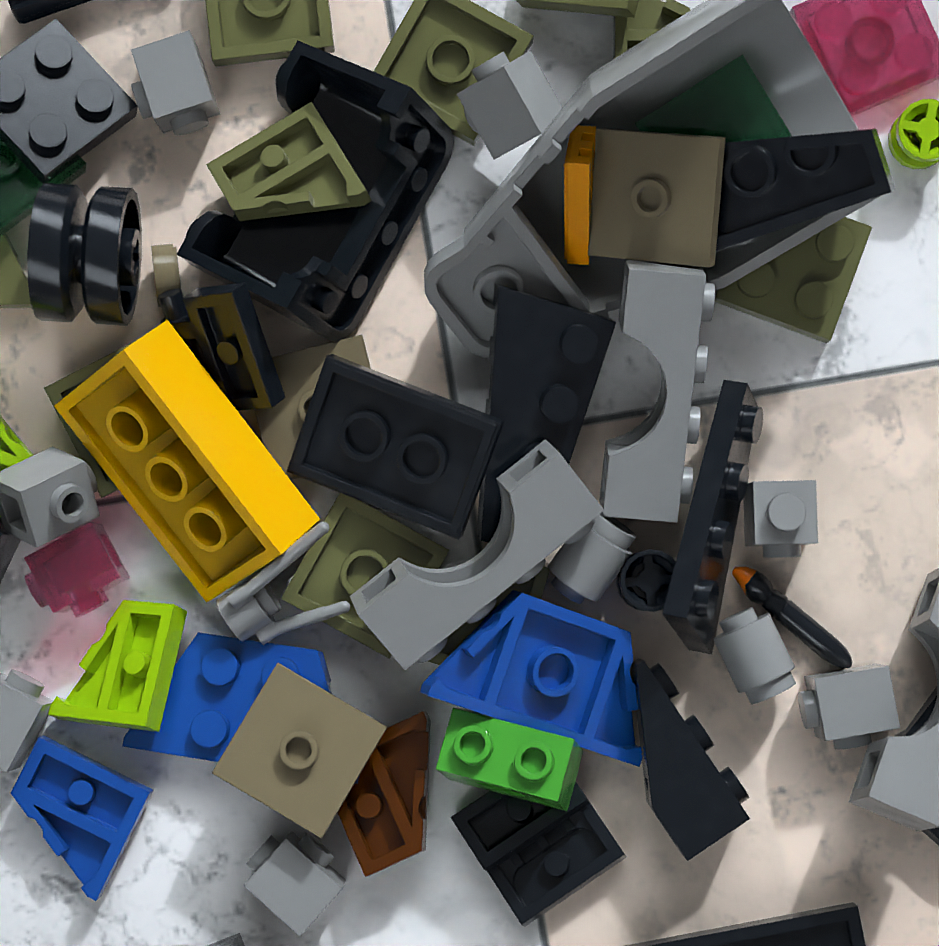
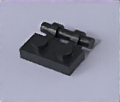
(228, 342)

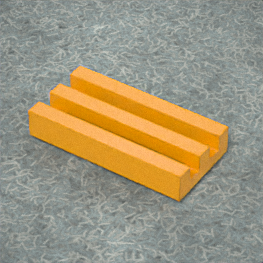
(578, 193)

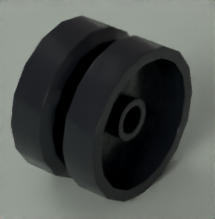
(84, 254)

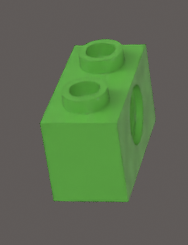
(510, 759)

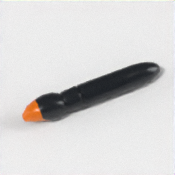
(760, 590)

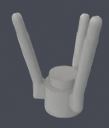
(253, 603)

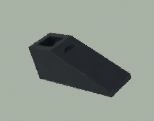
(680, 779)

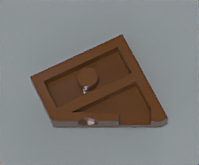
(389, 804)

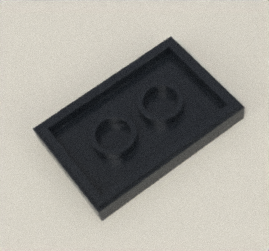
(395, 446)

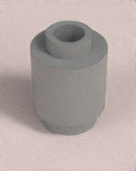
(592, 562)
(755, 655)

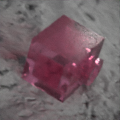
(75, 571)

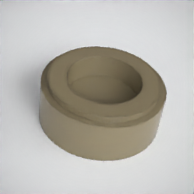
(165, 268)

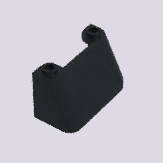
(331, 262)

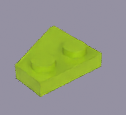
(127, 669)

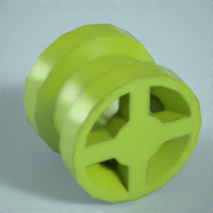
(923, 121)

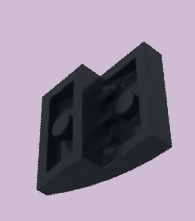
(537, 850)

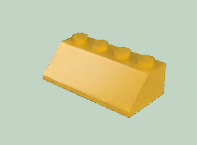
(187, 462)

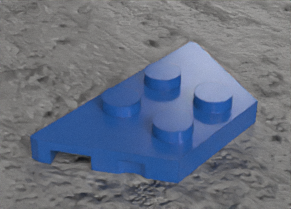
(546, 673)
(214, 691)

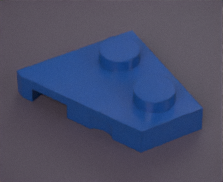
(81, 809)

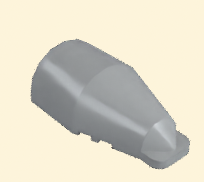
(521, 226)

